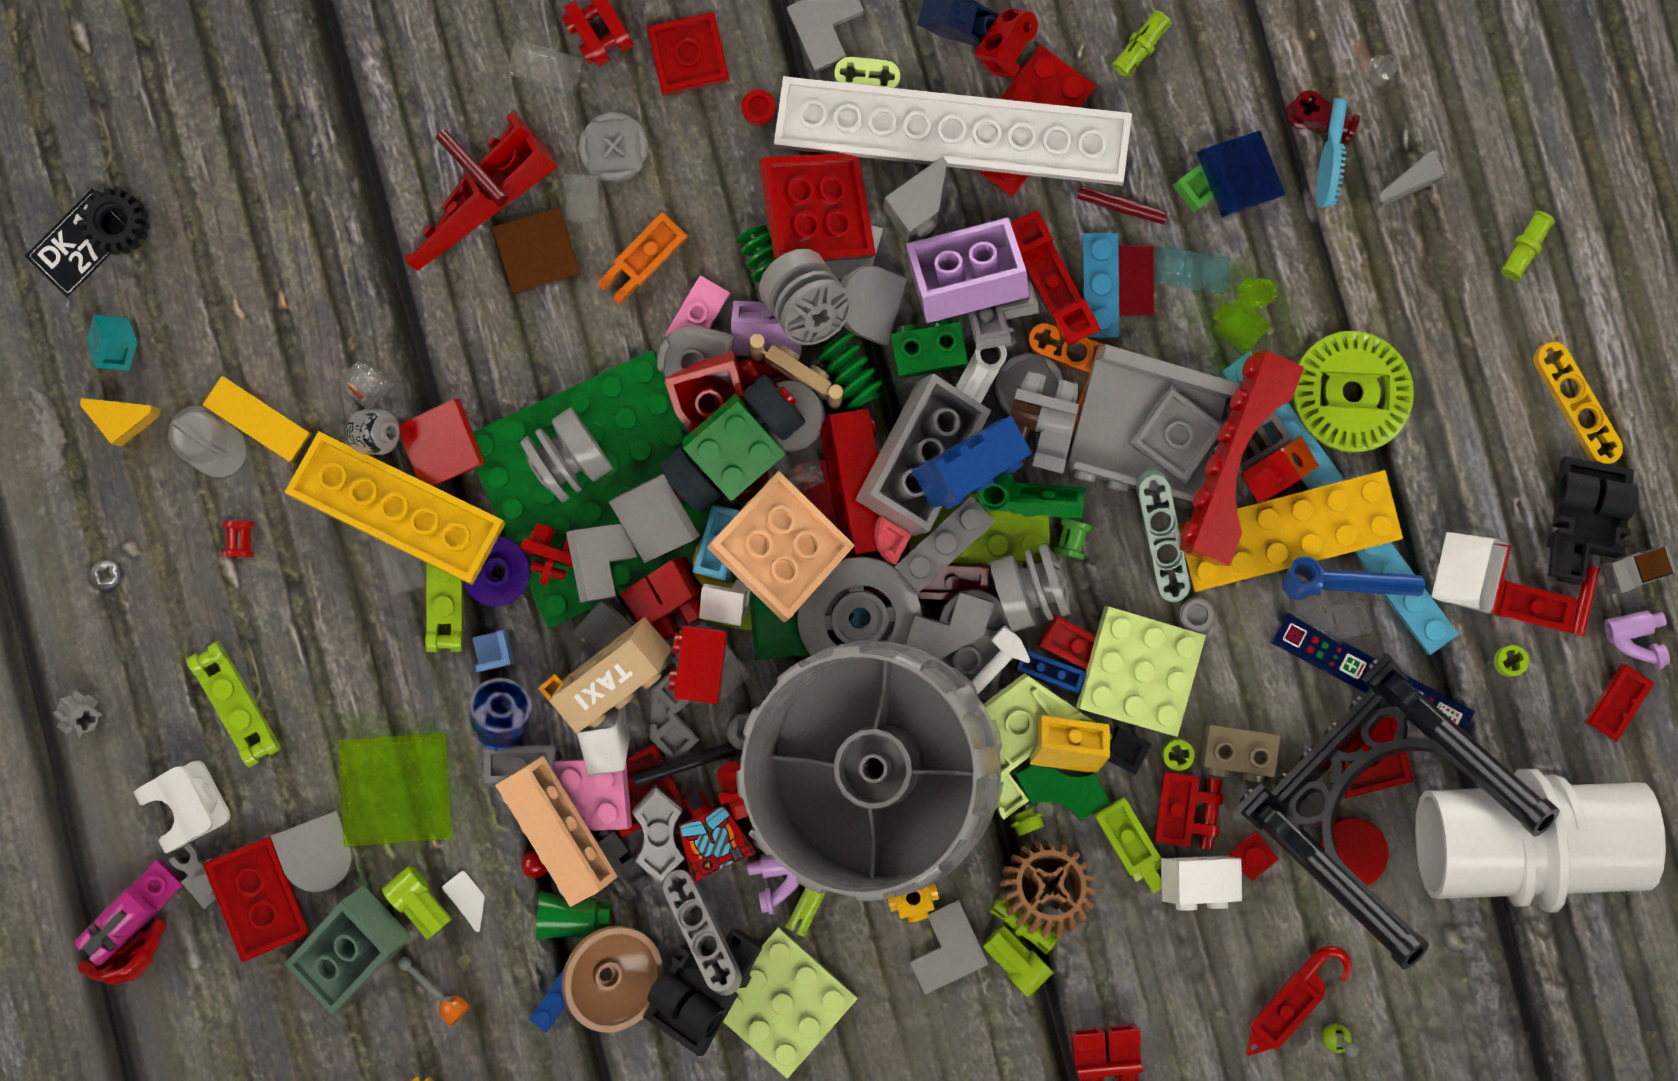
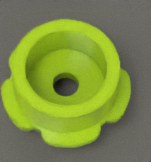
(1027, 822)

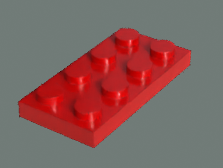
(1043, 81)

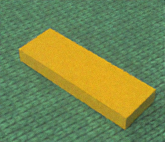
(257, 419)

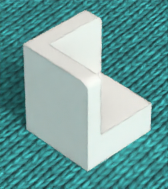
(724, 603)

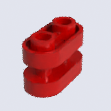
(593, 48)

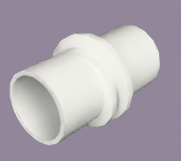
(1600, 842)

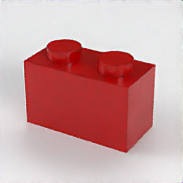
(699, 664)

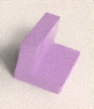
(755, 318)

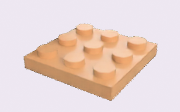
(780, 546)

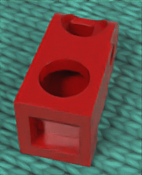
(1006, 41)

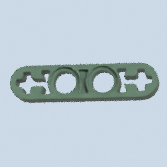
(1160, 536)

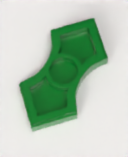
(1078, 793)

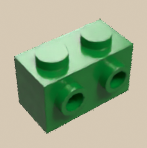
(928, 349)

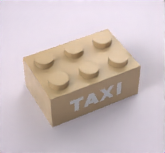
(611, 676)

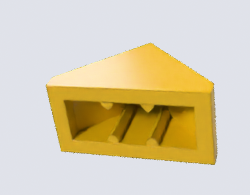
(119, 420)

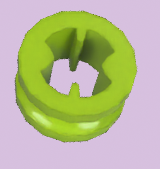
(1501, 656)
(1172, 763)

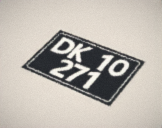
(64, 252)

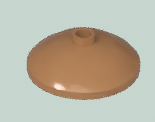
(620, 995)

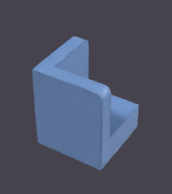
(494, 651)

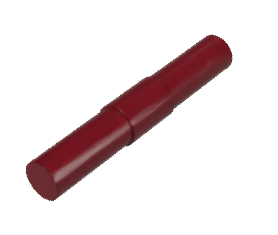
(1122, 205)

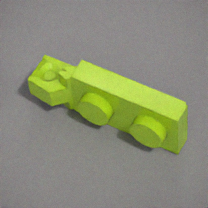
(1131, 843)

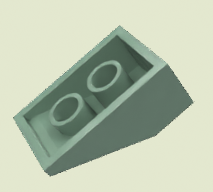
(347, 949)

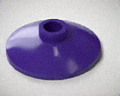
(504, 590)

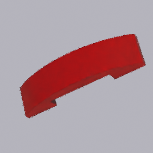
(1052, 279)

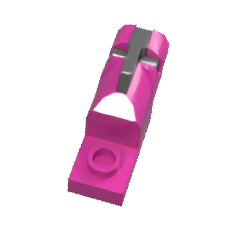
(129, 912)

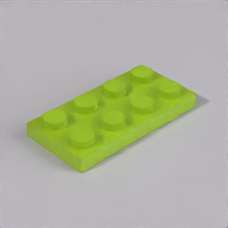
(1006, 537)

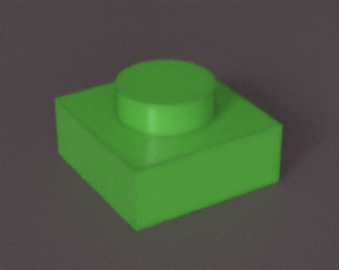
(1194, 188)

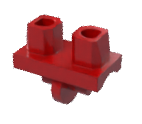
(540, 546)
(727, 781)

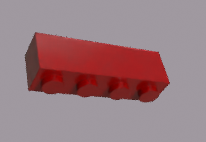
(849, 458)

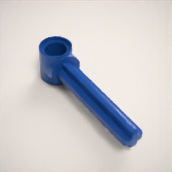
(1346, 581)

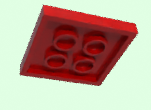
(817, 205)

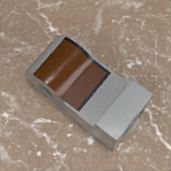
(1638, 569)

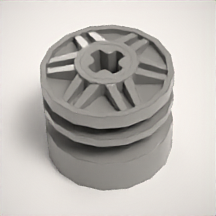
(805, 297)
(565, 455)
(1030, 587)

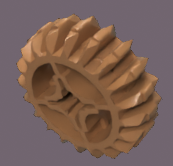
(1058, 898)

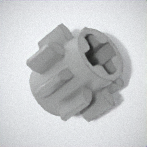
(77, 714)

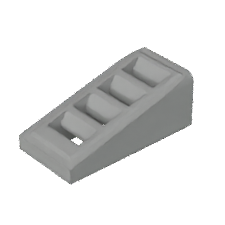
(1419, 176)
(1281, 433)

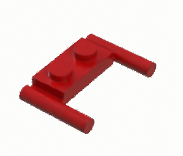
(1545, 607)

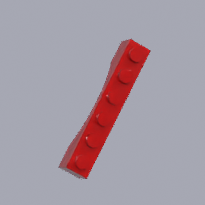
(1214, 524)

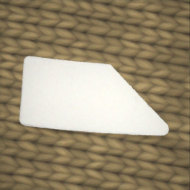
(466, 897)

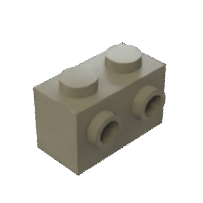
(1239, 751)

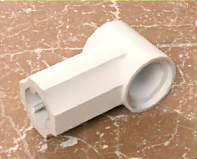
(979, 375)

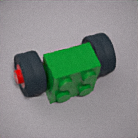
(733, 445)

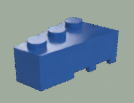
(972, 463)

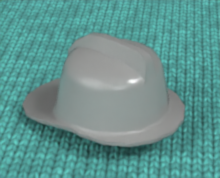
(207, 441)

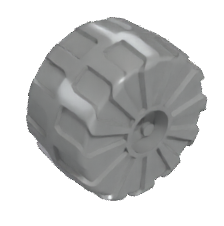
(812, 782)

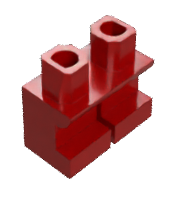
(663, 595)
(1122, 1053)

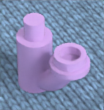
(1626, 627)
(769, 868)

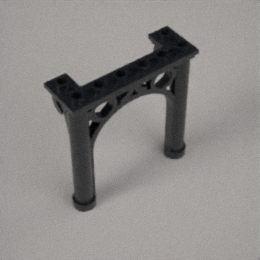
(1387, 687)

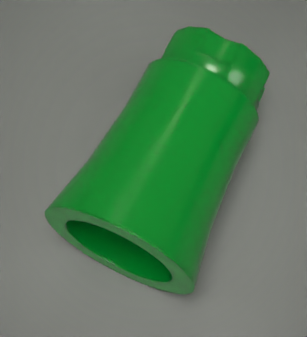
(560, 920)

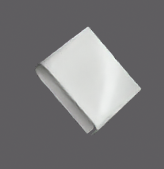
(1469, 571)
(607, 744)

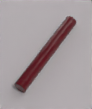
(472, 167)

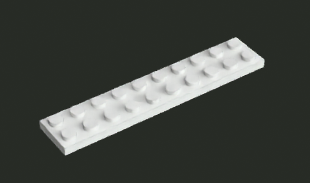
(961, 128)

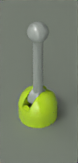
(1342, 1040)

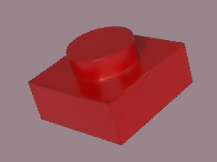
(1254, 855)

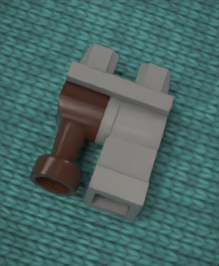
(1048, 416)

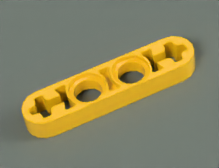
(1583, 400)

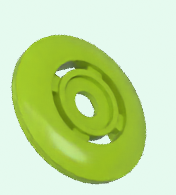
(1358, 359)

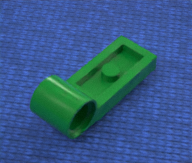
(1033, 499)

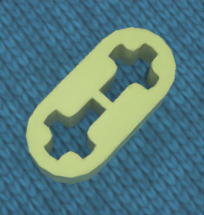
(867, 67)

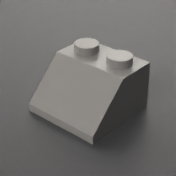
(916, 203)

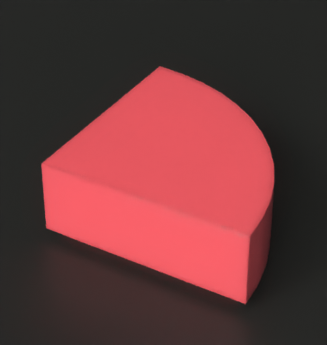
(890, 540)

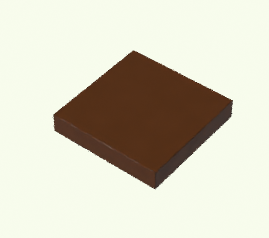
(536, 250)

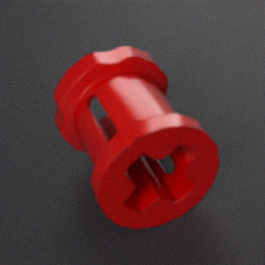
(232, 529)

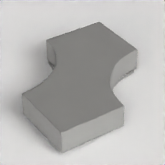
(657, 817)

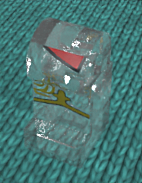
(365, 384)

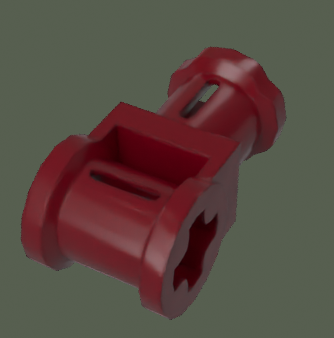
(1319, 115)

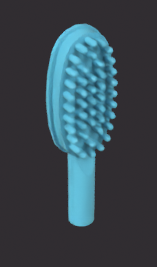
(1331, 158)

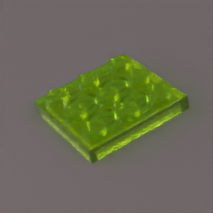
(395, 789)

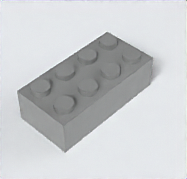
(929, 424)

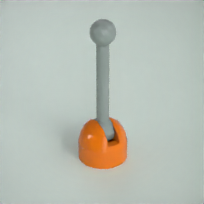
(451, 1007)

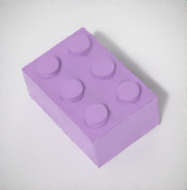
(967, 270)

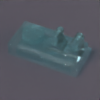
(1192, 270)

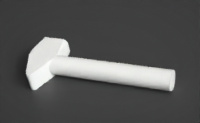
(1010, 647)

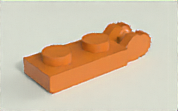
(644, 256)

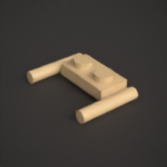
(787, 363)

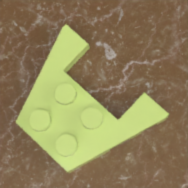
(1016, 714)

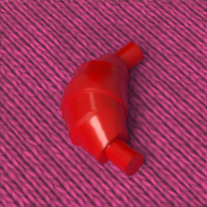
(130, 960)

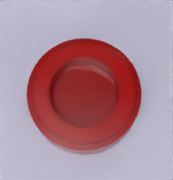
(758, 107)

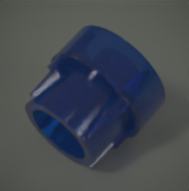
(501, 697)

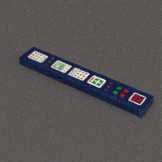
(1350, 663)

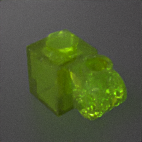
(1239, 322)

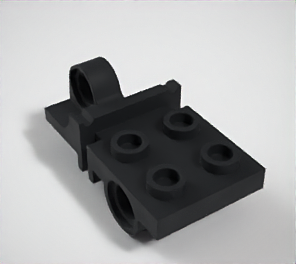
(1590, 516)
(686, 1005)

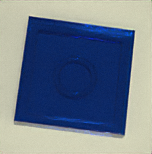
(1241, 173)

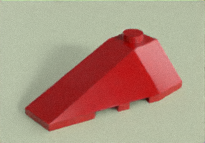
(703, 389)

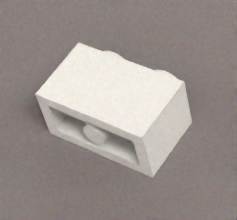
(1201, 880)

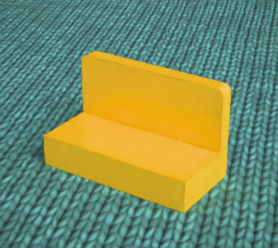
(1071, 744)

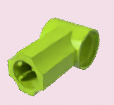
(411, 895)
(1023, 966)

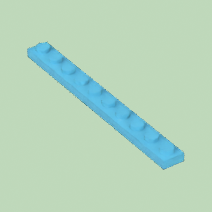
(1418, 613)

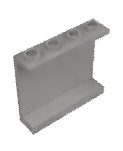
(1115, 404)

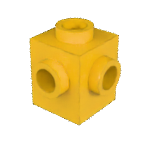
(918, 910)

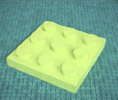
(1140, 671)
(787, 1003)

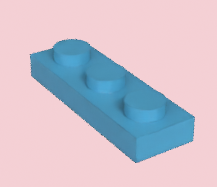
(1101, 281)

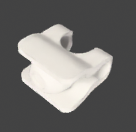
(193, 800)

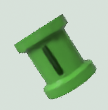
(1072, 539)

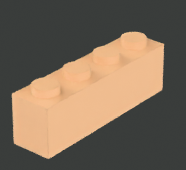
(556, 831)

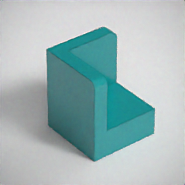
(111, 342)

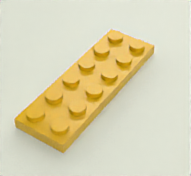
(395, 508)
(1307, 524)

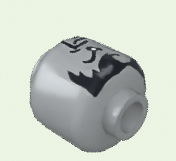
(373, 431)

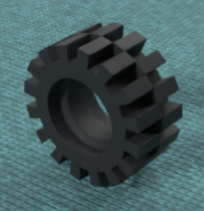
(99, 207)

